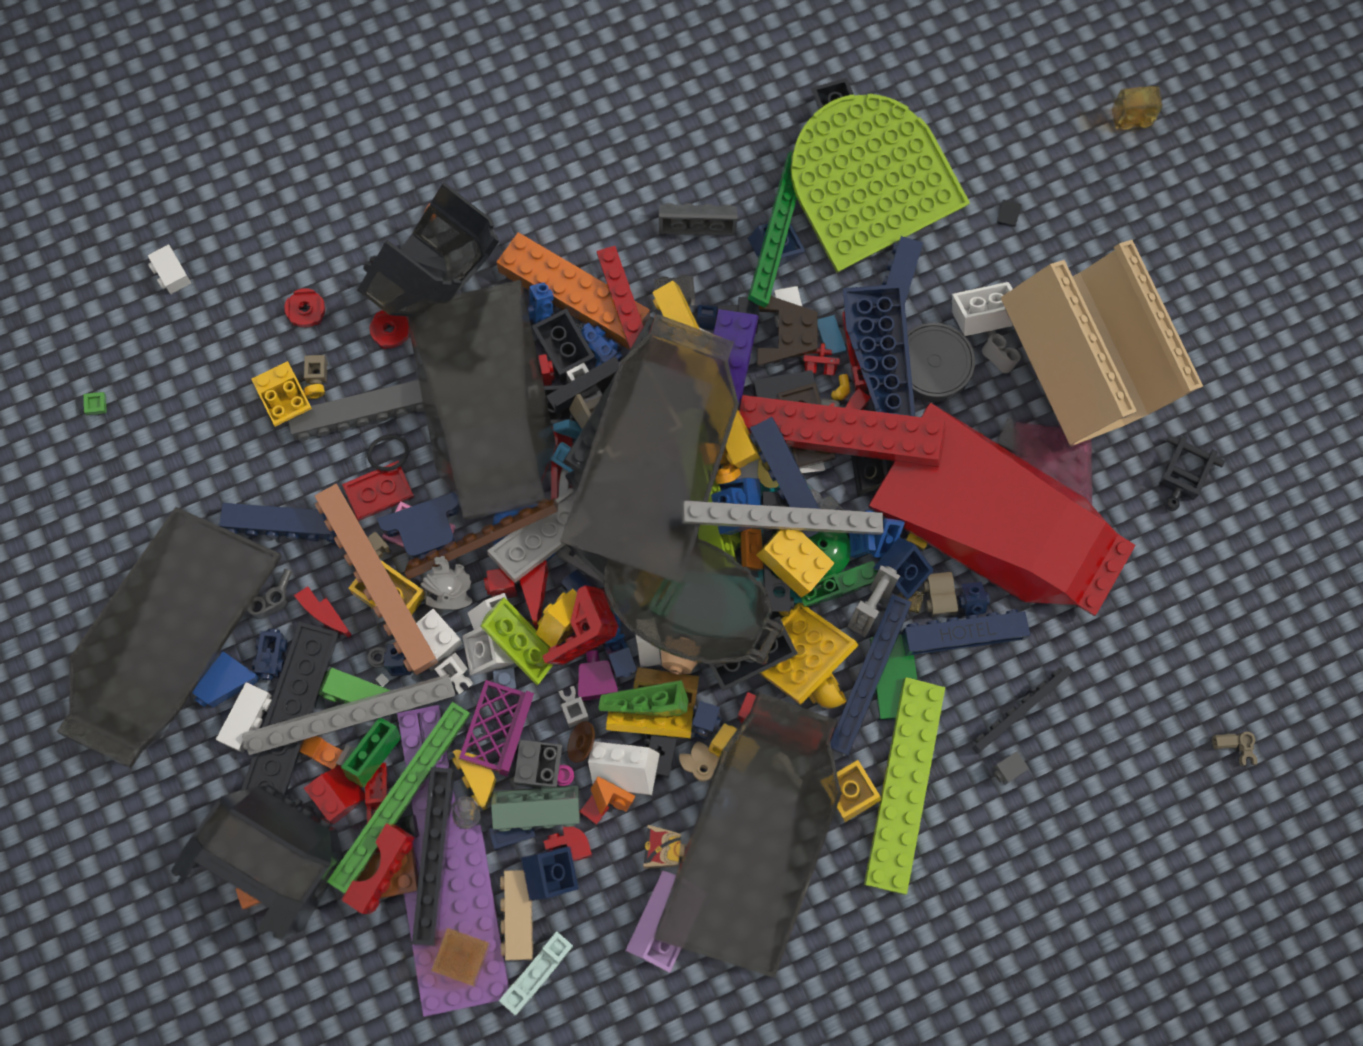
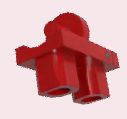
(829, 363)

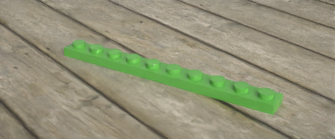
(399, 796)

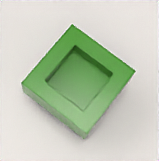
(95, 403)

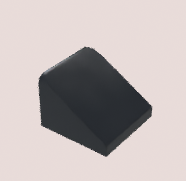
(1009, 212)

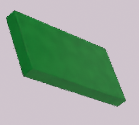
(891, 682)

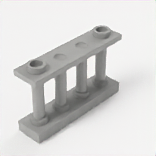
(866, 612)

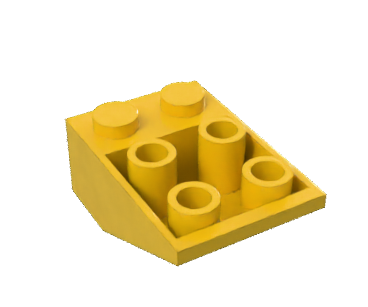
(281, 393)

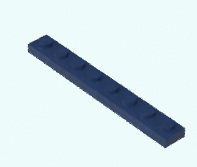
(870, 675)

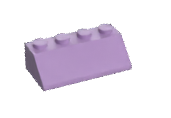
(643, 941)

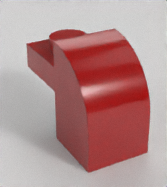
(572, 837)

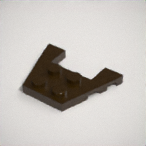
(795, 332)

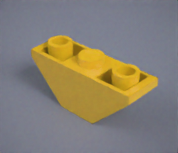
(477, 777)

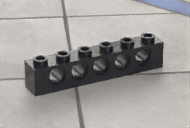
(771, 583)

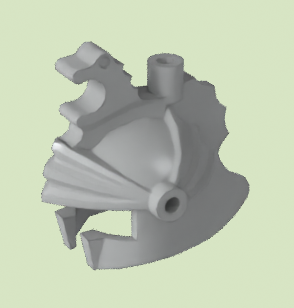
(448, 585)

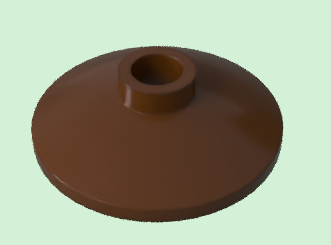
(580, 742)

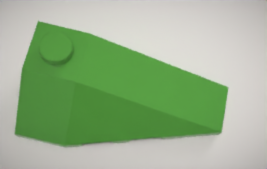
(655, 700)

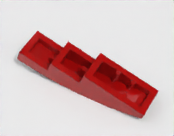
(376, 791)

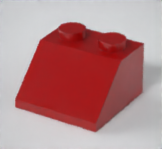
(335, 794)

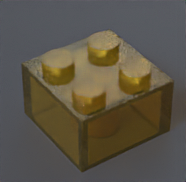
(1137, 107)
(461, 957)

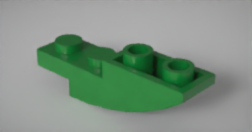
(841, 584)

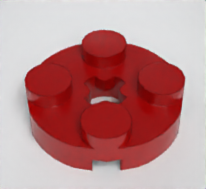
(298, 300)
(389, 339)

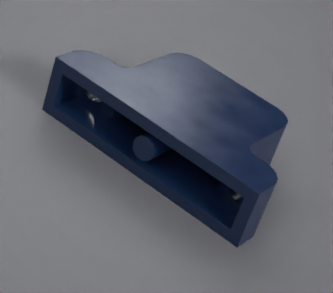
(423, 525)

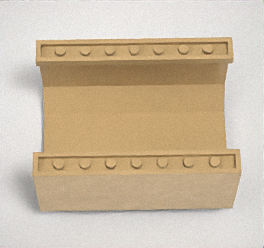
(1100, 343)

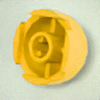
(828, 694)

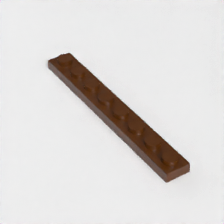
(486, 535)

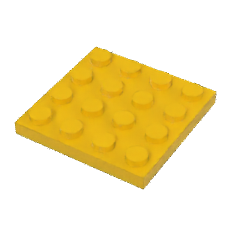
(819, 649)

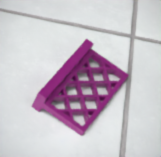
(514, 732)

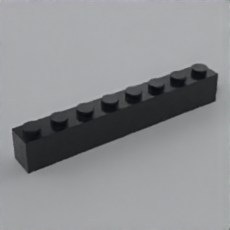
(433, 857)

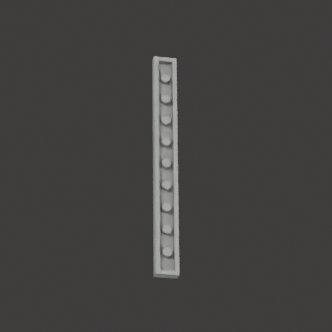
(781, 517)
(348, 714)

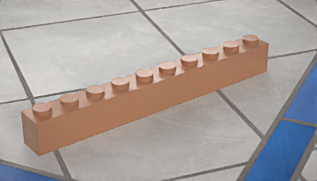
(376, 579)

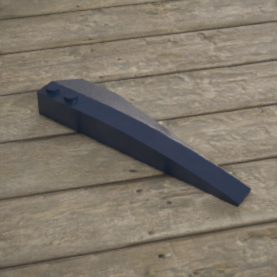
(880, 340)

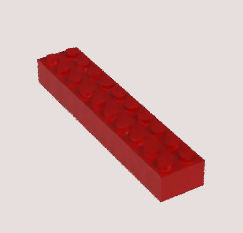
(850, 430)

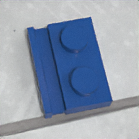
(861, 543)

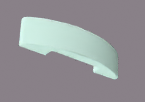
(536, 973)

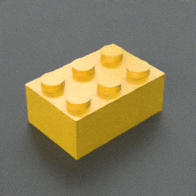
(795, 560)
(409, 592)

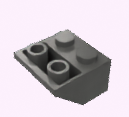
(537, 764)

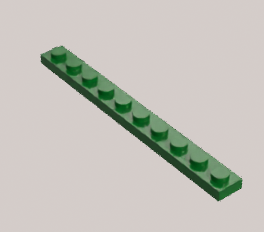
(774, 238)

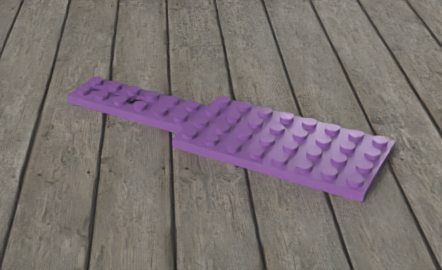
(466, 895)

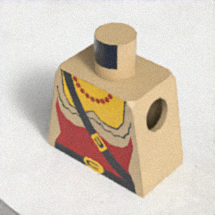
(662, 848)

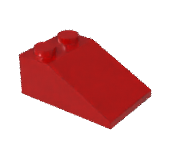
(534, 590)

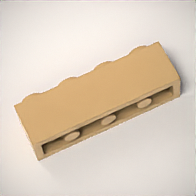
(518, 917)

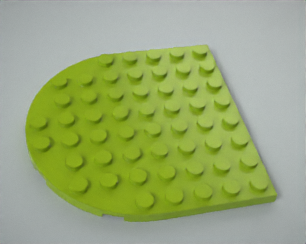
(870, 176)

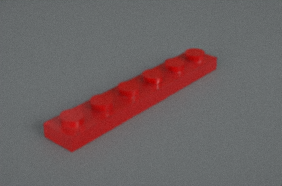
(620, 293)

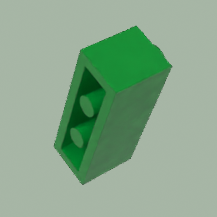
(371, 752)

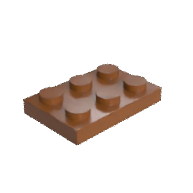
(402, 882)

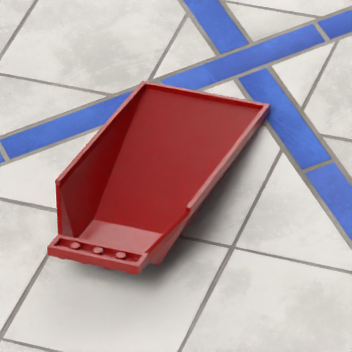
(1005, 520)

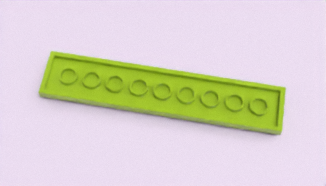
(904, 786)

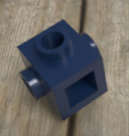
(974, 598)
(394, 662)

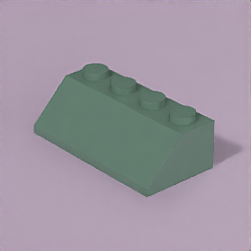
(535, 808)

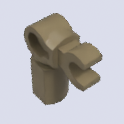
(1245, 742)

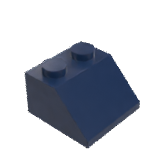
(792, 245)

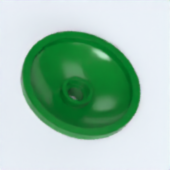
(836, 548)

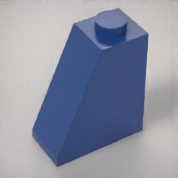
(223, 681)

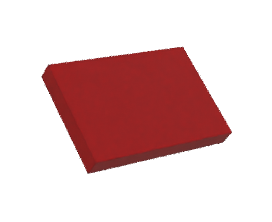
(377, 491)

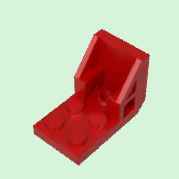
(595, 613)

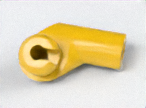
(843, 390)

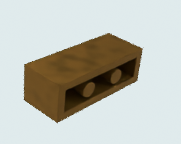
(649, 677)

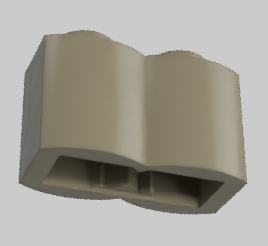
(941, 594)

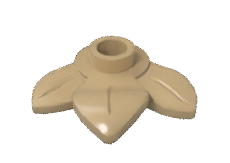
(698, 759)

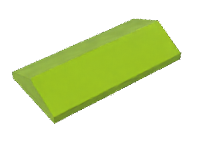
(517, 639)

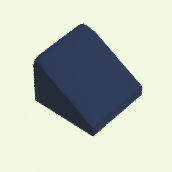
(706, 316)

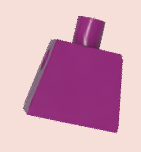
(595, 678)

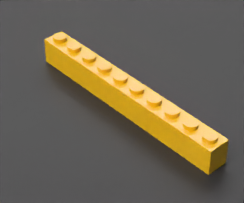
(675, 307)

